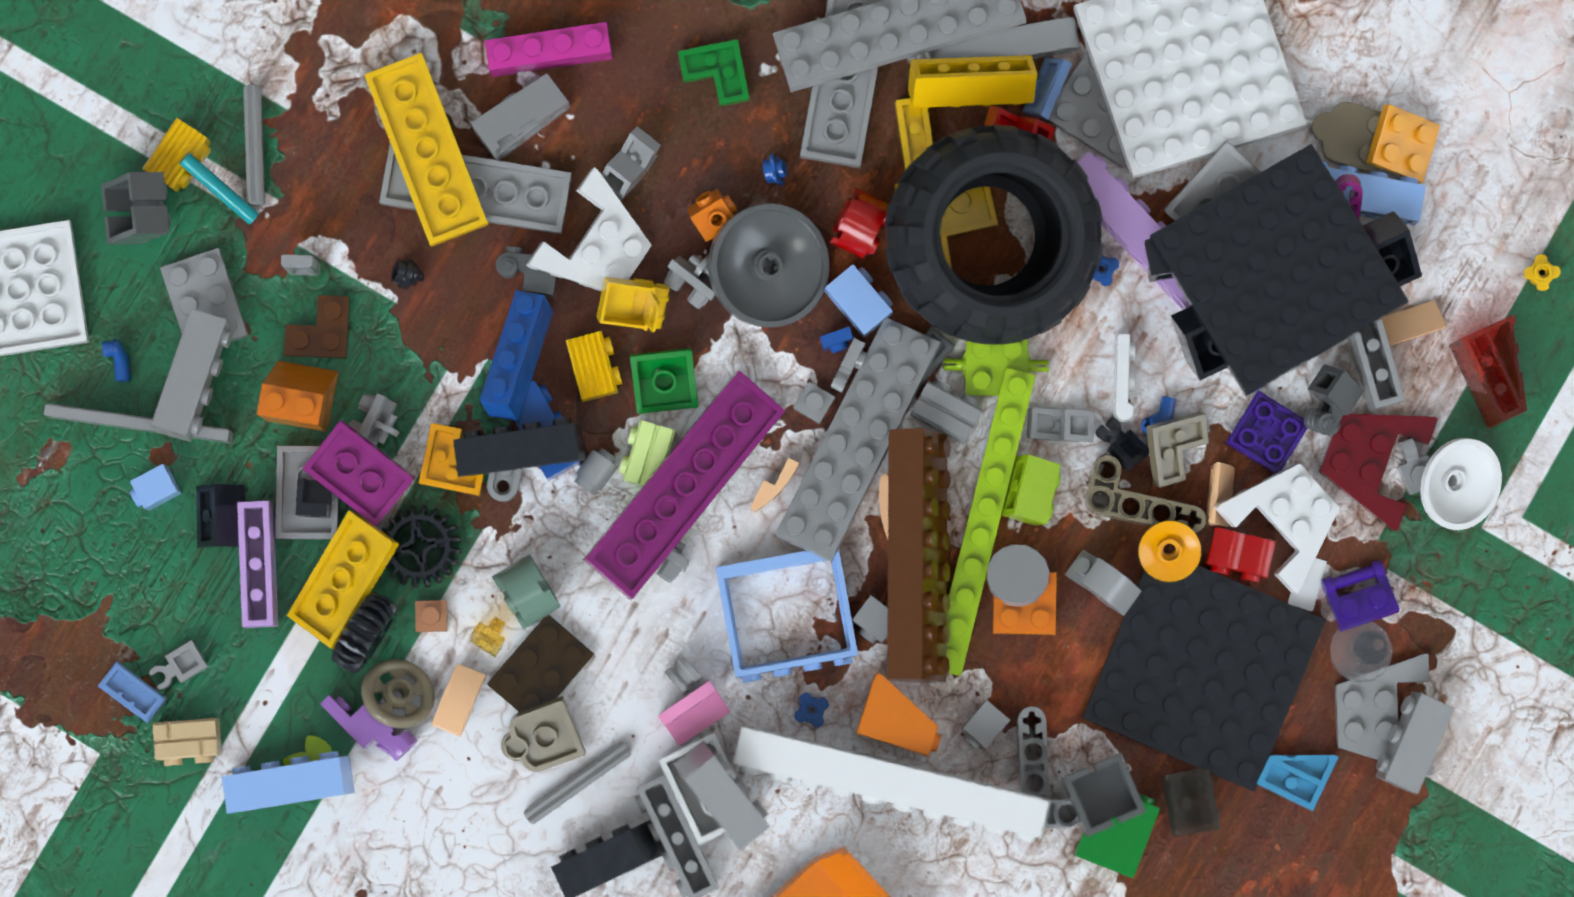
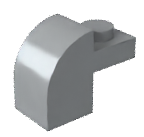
(631, 162)
(1103, 582)

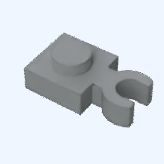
(854, 358)
(183, 663)

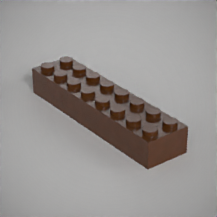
(918, 556)

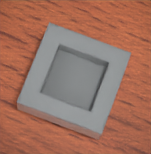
(814, 403)

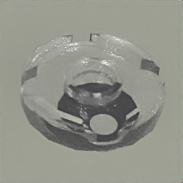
(1361, 652)

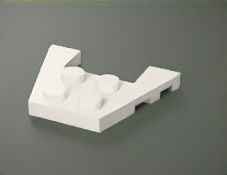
(609, 247)
(1296, 510)

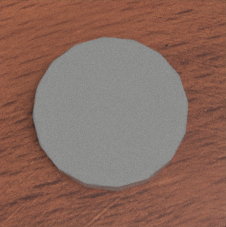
(1017, 575)

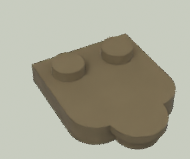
(1347, 134)
(543, 736)

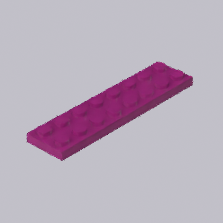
(684, 485)

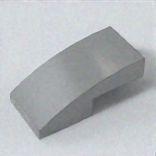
(1060, 425)

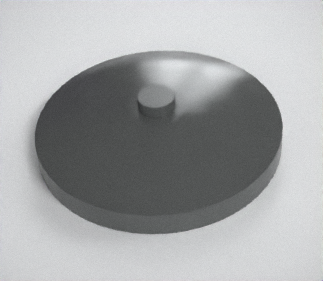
(768, 265)

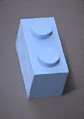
(859, 300)

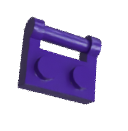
(1364, 604)

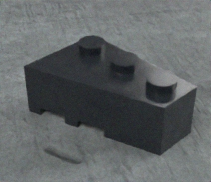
(606, 859)

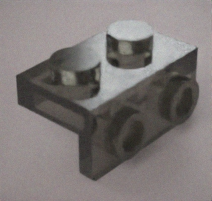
(1191, 802)

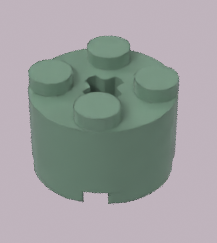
(526, 591)

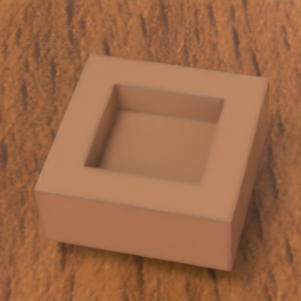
(431, 616)

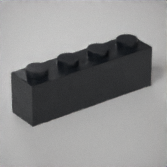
(519, 449)

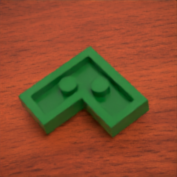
(721, 62)

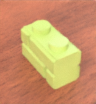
(649, 449)

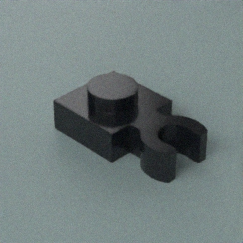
(1124, 446)

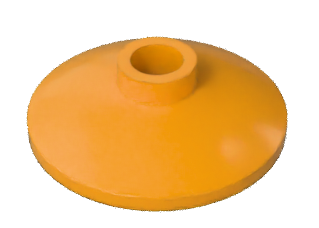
(1174, 565)

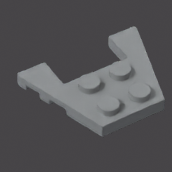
(1370, 708)

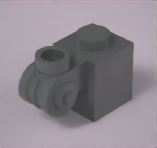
(535, 281)
(1337, 397)

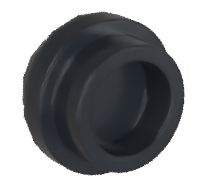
(406, 273)

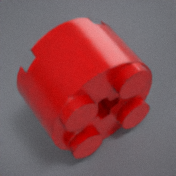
(860, 223)

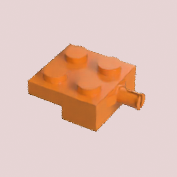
(1031, 619)

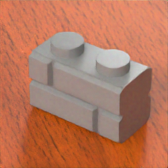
(946, 411)

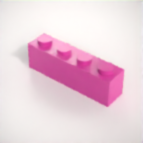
(548, 49)

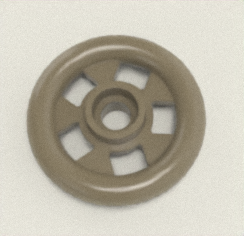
(383, 712)

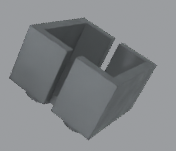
(142, 196)
(1103, 794)

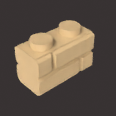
(187, 739)

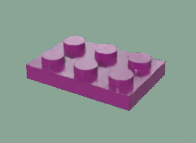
(358, 472)

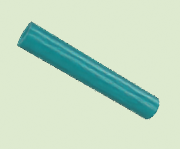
(219, 188)

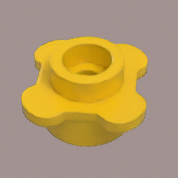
(1532, 273)

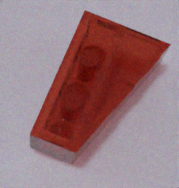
(1492, 371)

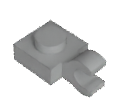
(1413, 469)

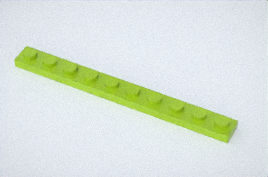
(986, 512)

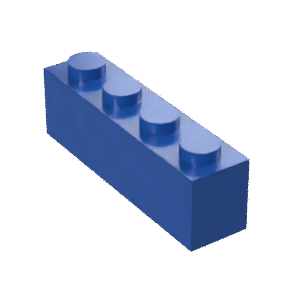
(516, 355)

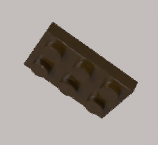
(541, 666)

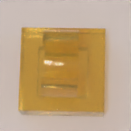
(489, 637)

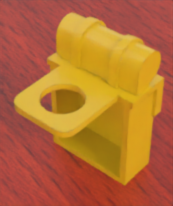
(633, 303)

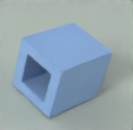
(154, 488)

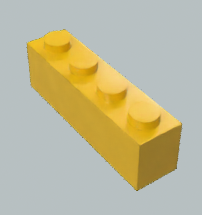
(972, 81)

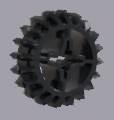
(447, 541)
(364, 632)

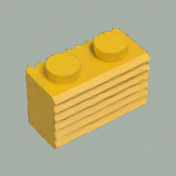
(172, 148)
(592, 366)

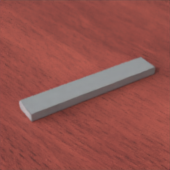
(127, 421)

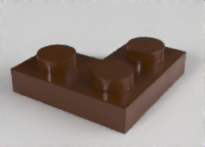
(326, 339)

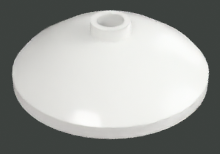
(1472, 485)

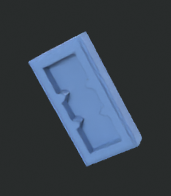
(1048, 87)
(132, 692)

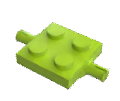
(985, 365)

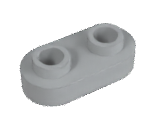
(512, 477)

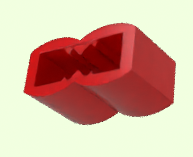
(1240, 554)

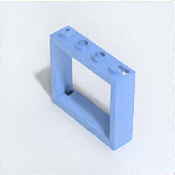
(783, 667)

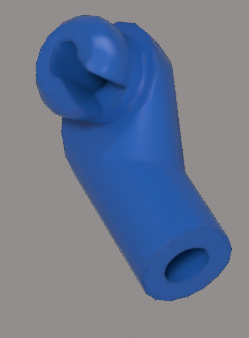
(121, 359)
(1165, 413)

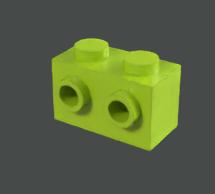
(1032, 490)

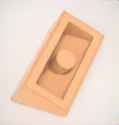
(1413, 323)
(1219, 489)

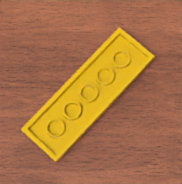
(426, 149)

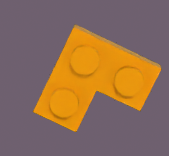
(440, 466)

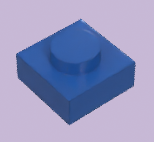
(837, 340)

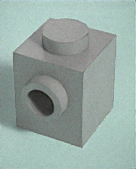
(872, 620)

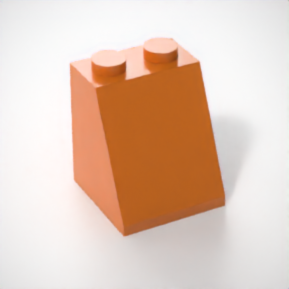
(298, 396)
(896, 720)

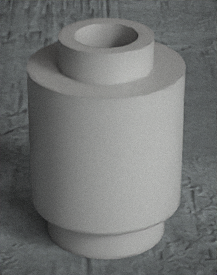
(596, 471)

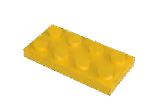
(342, 578)

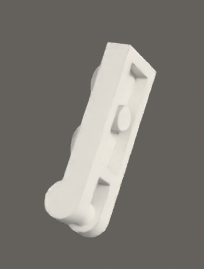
(1122, 378)

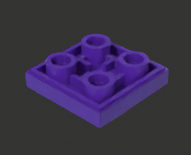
(1267, 432)

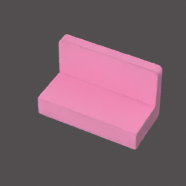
(694, 713)

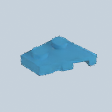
(1297, 777)

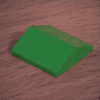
(664, 380)

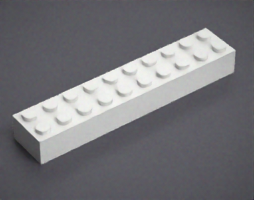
(893, 782)

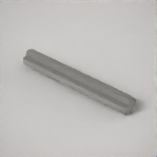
(254, 145)
(577, 783)

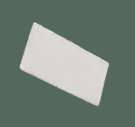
(1308, 593)

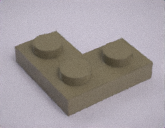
(1167, 444)

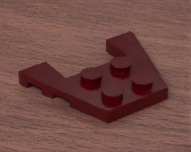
(1361, 453)

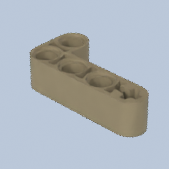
(1145, 503)

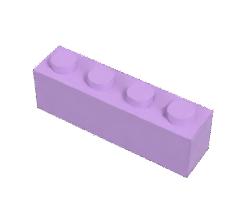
(257, 564)

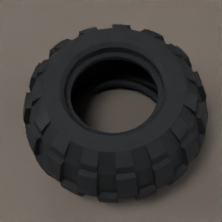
(1063, 219)

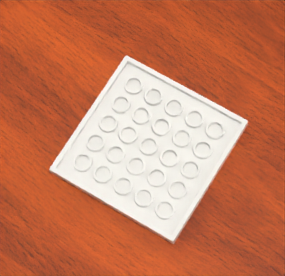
(1188, 77)

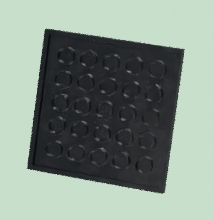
(1278, 270)
(1205, 672)

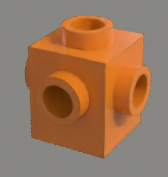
(711, 212)

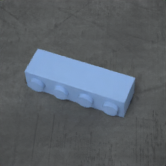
(1385, 194)
(287, 784)

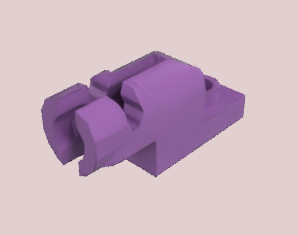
(367, 729)

